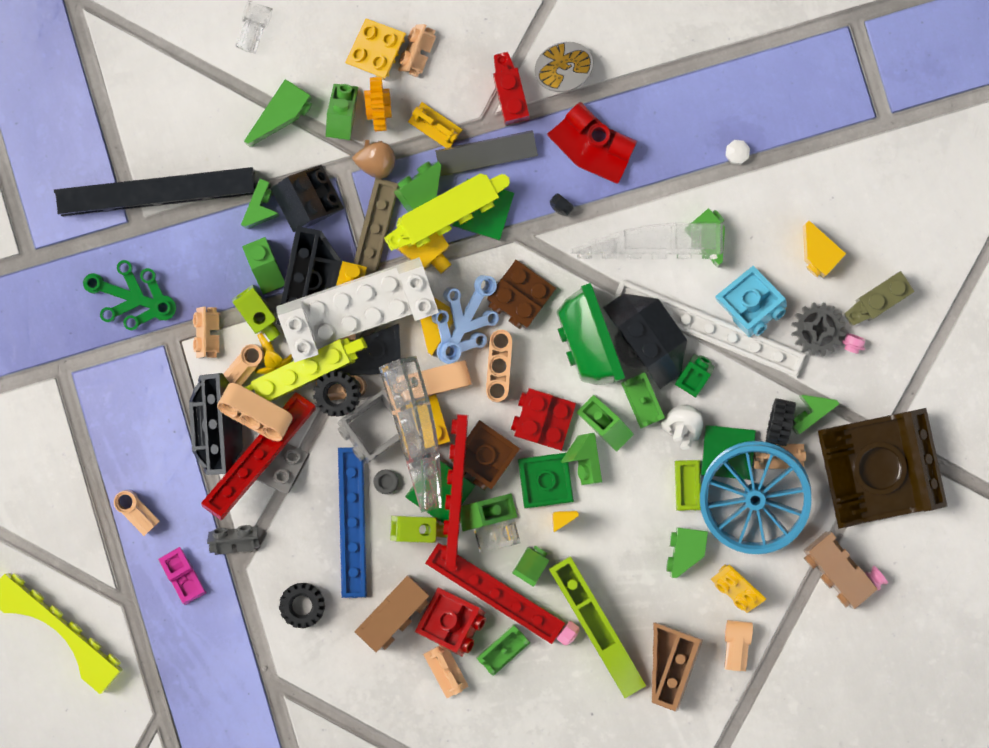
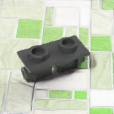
(221, 539)

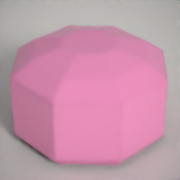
(568, 633)

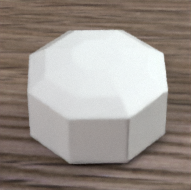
(737, 152)

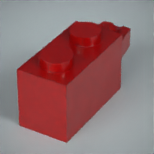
(509, 90)

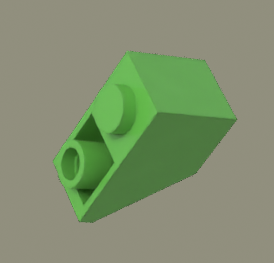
(341, 111)
(421, 188)
(688, 550)

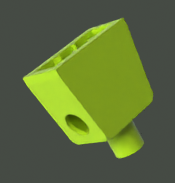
(248, 304)
(407, 529)

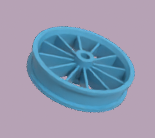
(755, 497)

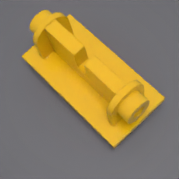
(434, 125)

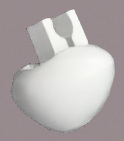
(683, 424)

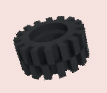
(323, 400)
(780, 422)
(289, 614)

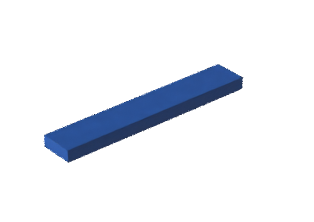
(352, 524)

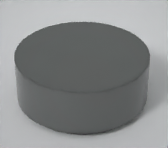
(385, 481)

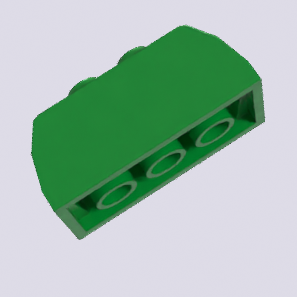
(588, 338)

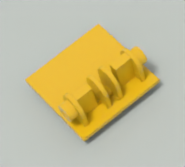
(376, 48)
(737, 588)

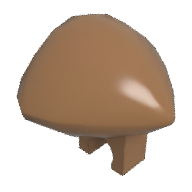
(375, 159)

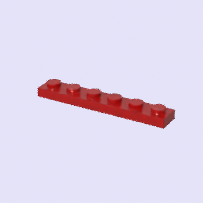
(255, 461)
(454, 501)
(498, 595)

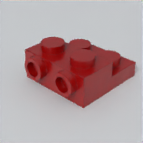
(543, 419)
(451, 622)

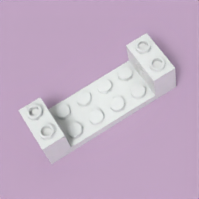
(356, 307)

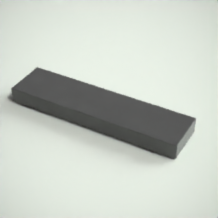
(486, 152)

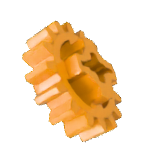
(378, 104)

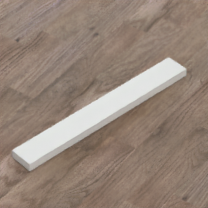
(724, 334)

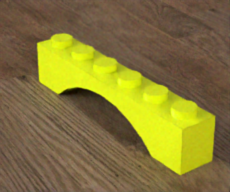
(94, 666)

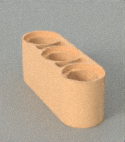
(503, 354)
(446, 378)
(254, 412)

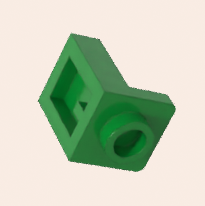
(695, 375)

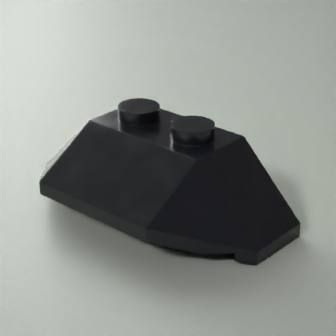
(311, 265)
(650, 335)
(214, 436)

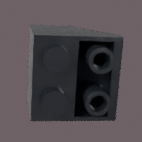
(307, 197)

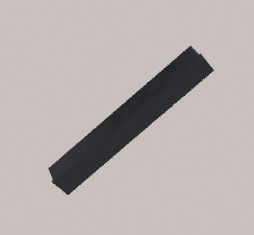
(155, 191)

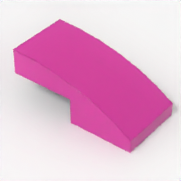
(182, 576)

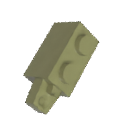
(879, 299)

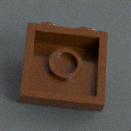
(520, 295)
(487, 455)

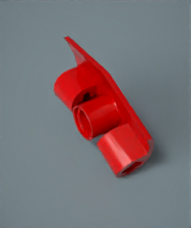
(603, 158)

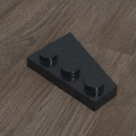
(381, 349)

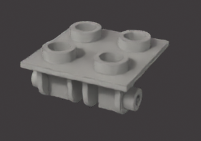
(283, 469)

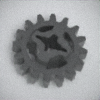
(821, 315)

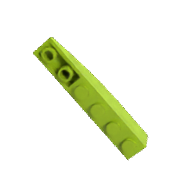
(597, 626)

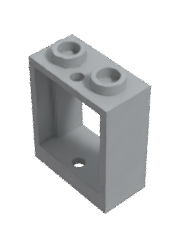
(347, 432)

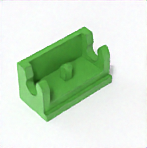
(642, 400)
(503, 650)

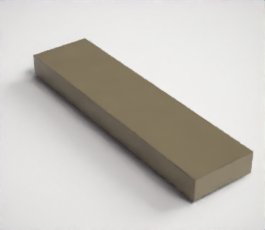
(376, 225)

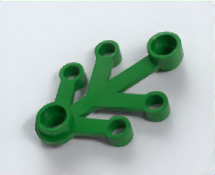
(134, 297)

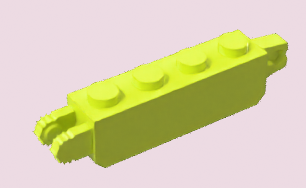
(445, 210)
(301, 373)

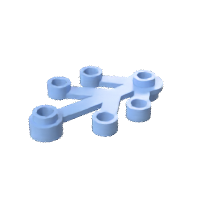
(463, 321)

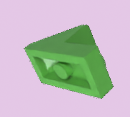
(255, 212)
(818, 408)
(585, 452)

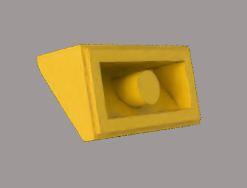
(562, 518)

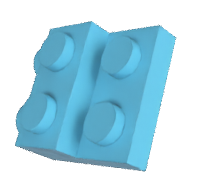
(752, 302)

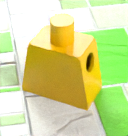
(429, 253)

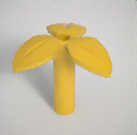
(272, 359)

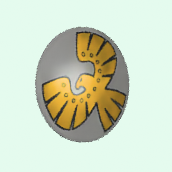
(563, 66)

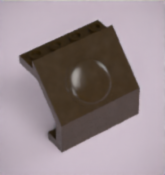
(882, 468)

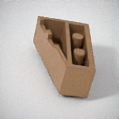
(839, 570)
(393, 614)
(672, 664)

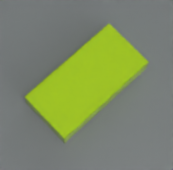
(687, 485)

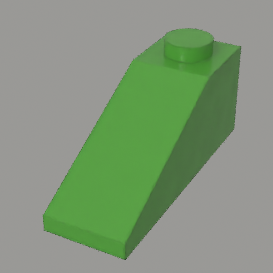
(281, 111)

